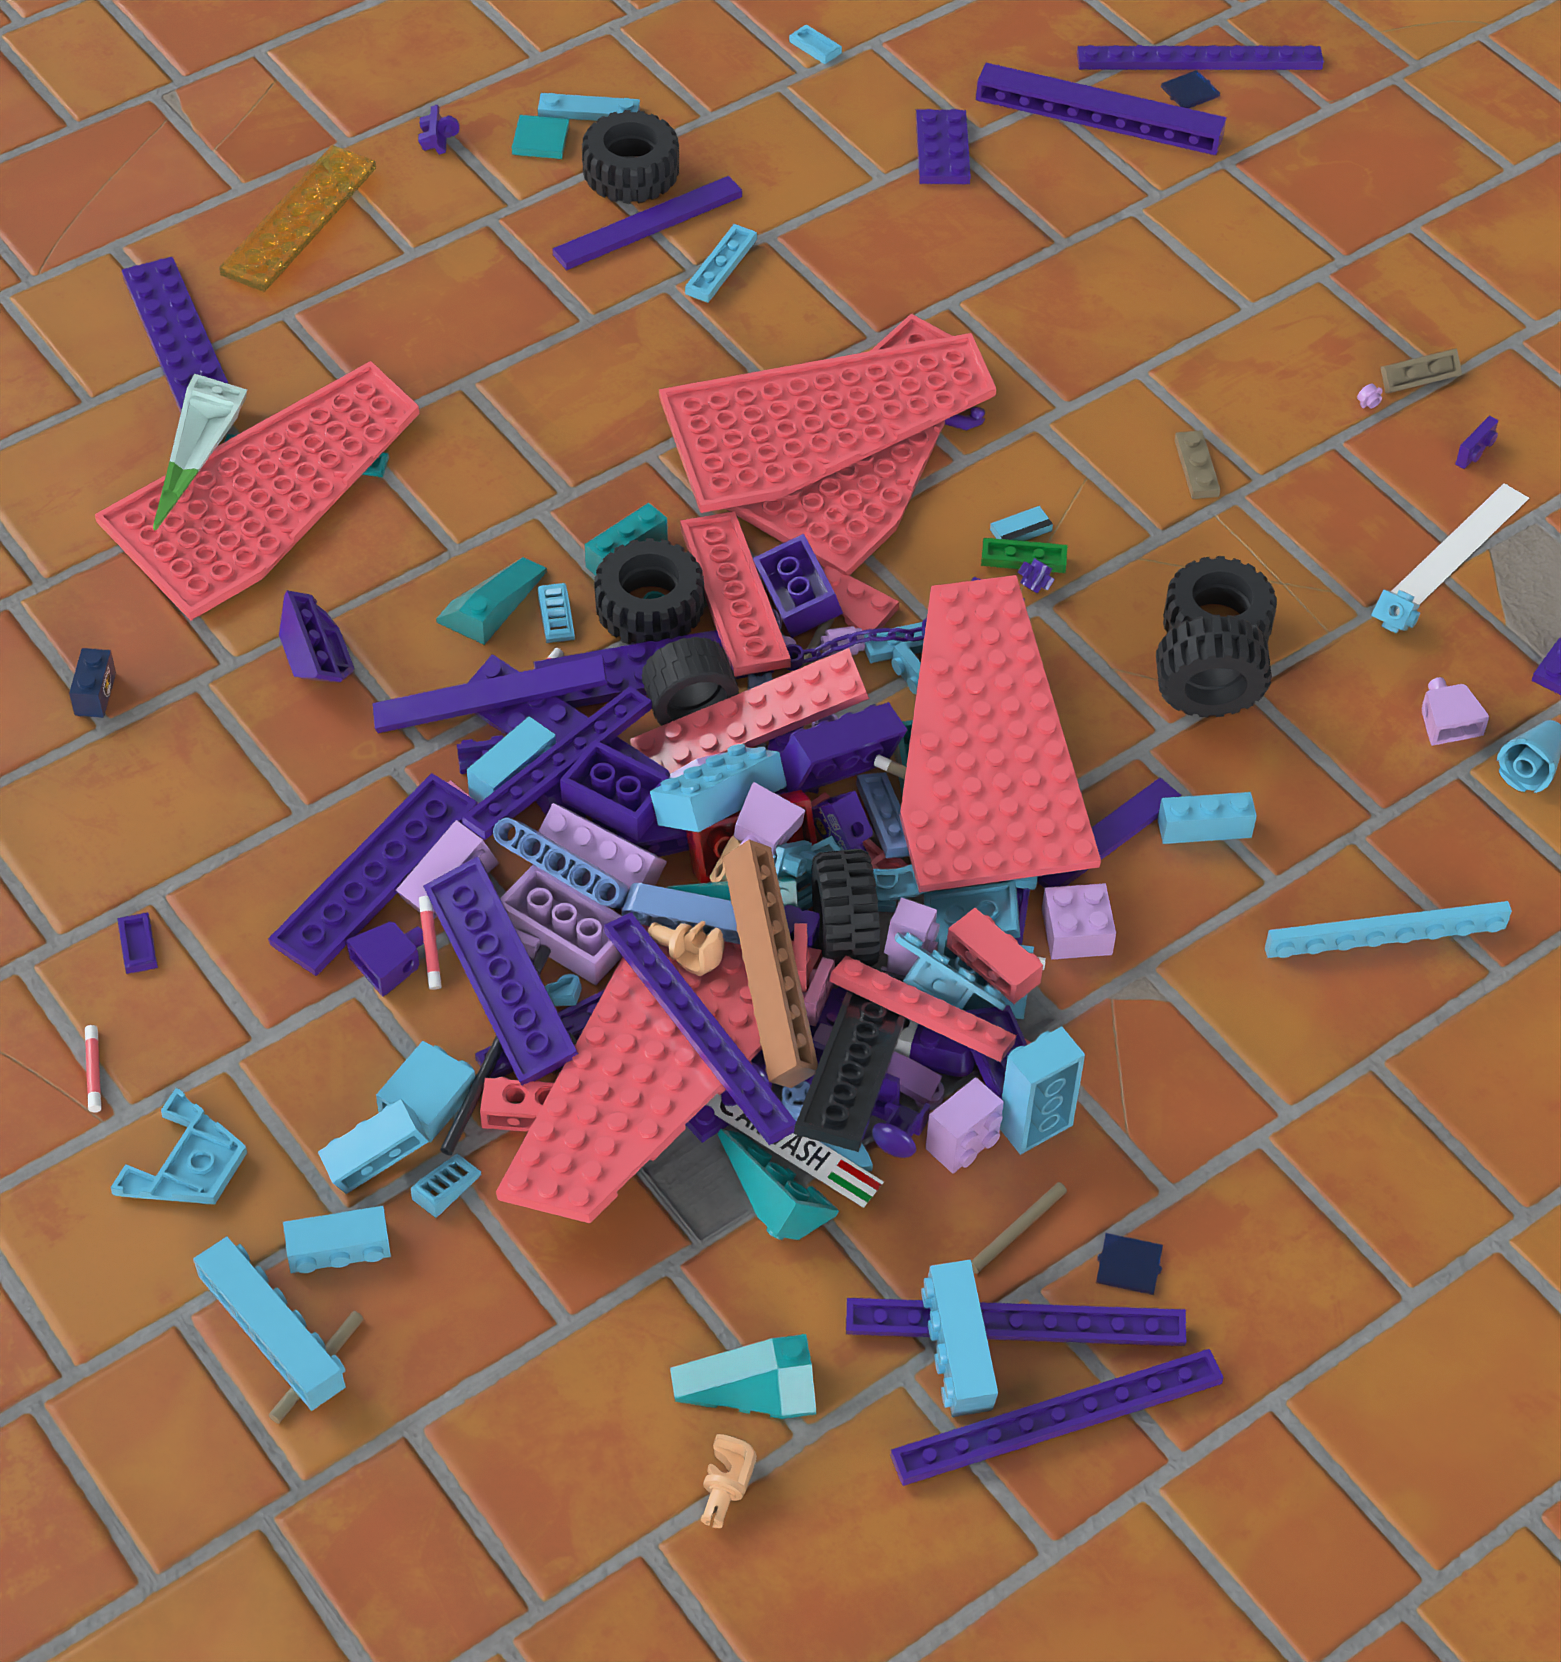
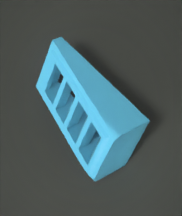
(555, 596)
(437, 1204)

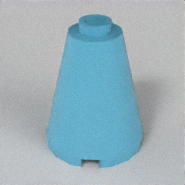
(1532, 757)

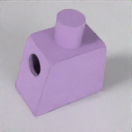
(1452, 713)
(767, 818)

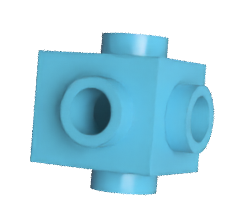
(1386, 610)

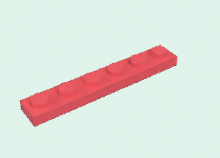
(923, 1008)

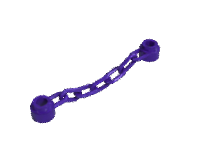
(797, 653)

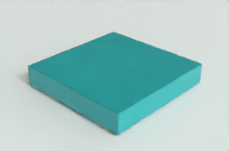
(540, 136)

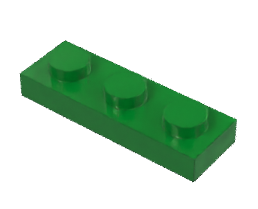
(1013, 553)

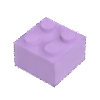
(1078, 921)
(964, 1125)

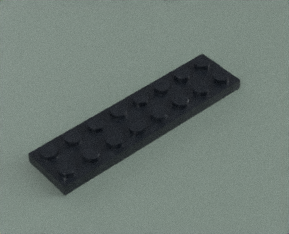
(850, 1072)

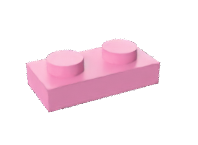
(818, 990)

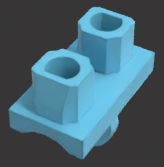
(793, 858)

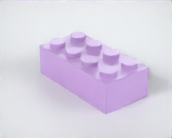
(601, 848)
(563, 922)

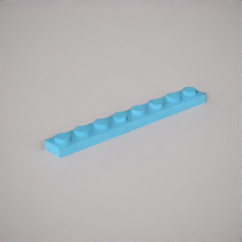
(1387, 929)

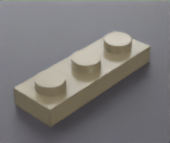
(1421, 370)
(1197, 464)

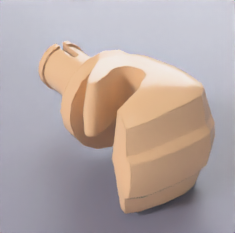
(691, 946)
(739, 1461)

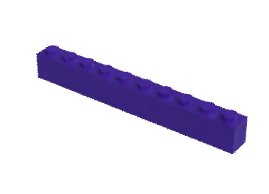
(1100, 108)

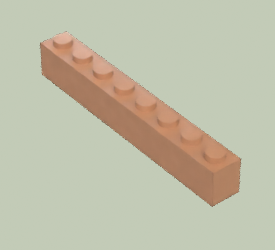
(770, 964)

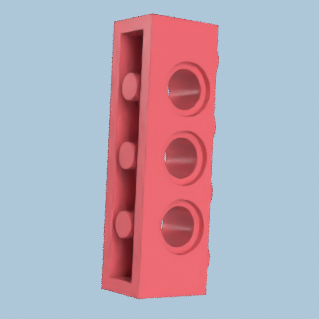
(497, 1105)

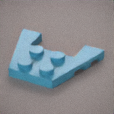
(197, 1165)

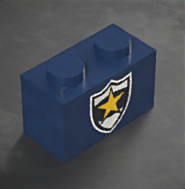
(92, 682)

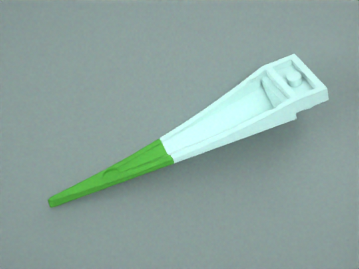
(205, 419)

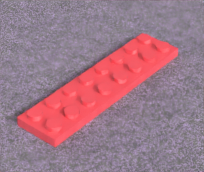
(735, 594)
(757, 713)

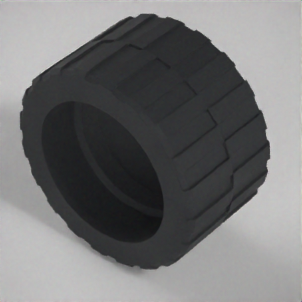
(687, 678)

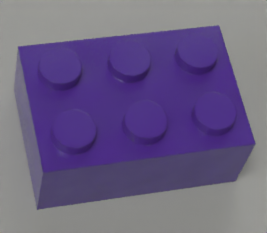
(797, 585)
(612, 789)

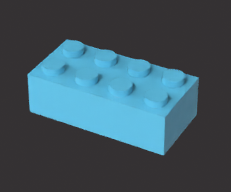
(716, 787)
(1041, 1089)
(960, 1338)

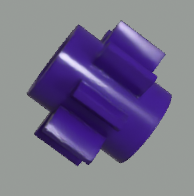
(1036, 575)

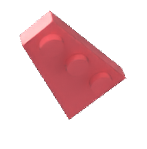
(861, 603)

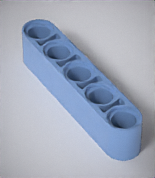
(548, 858)
(677, 907)

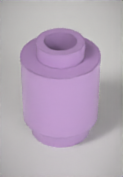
(830, 634)

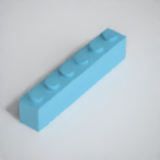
(270, 1323)

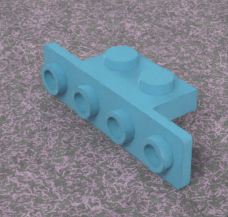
(941, 980)

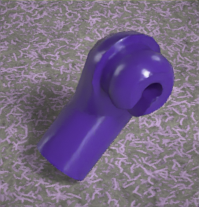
(967, 422)

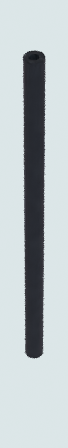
(484, 1072)

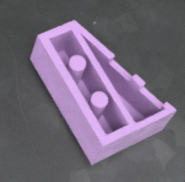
(451, 851)
(918, 921)

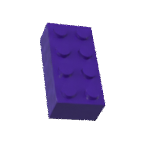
(840, 747)

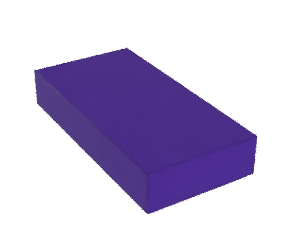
(137, 943)

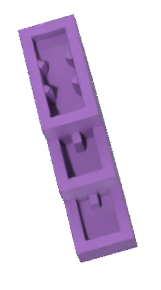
(915, 1078)

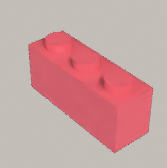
(994, 955)

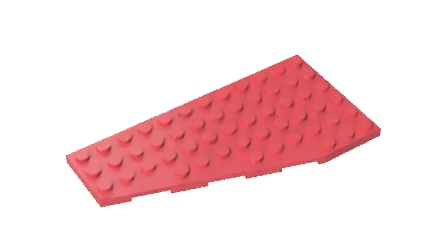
(798, 423)
(260, 491)
(861, 504)
(987, 754)
(627, 1090)

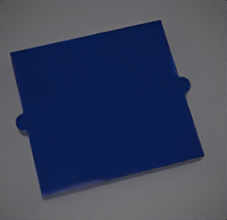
(1190, 89)
(1129, 1263)

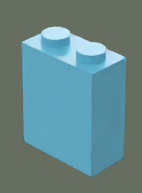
(430, 1085)

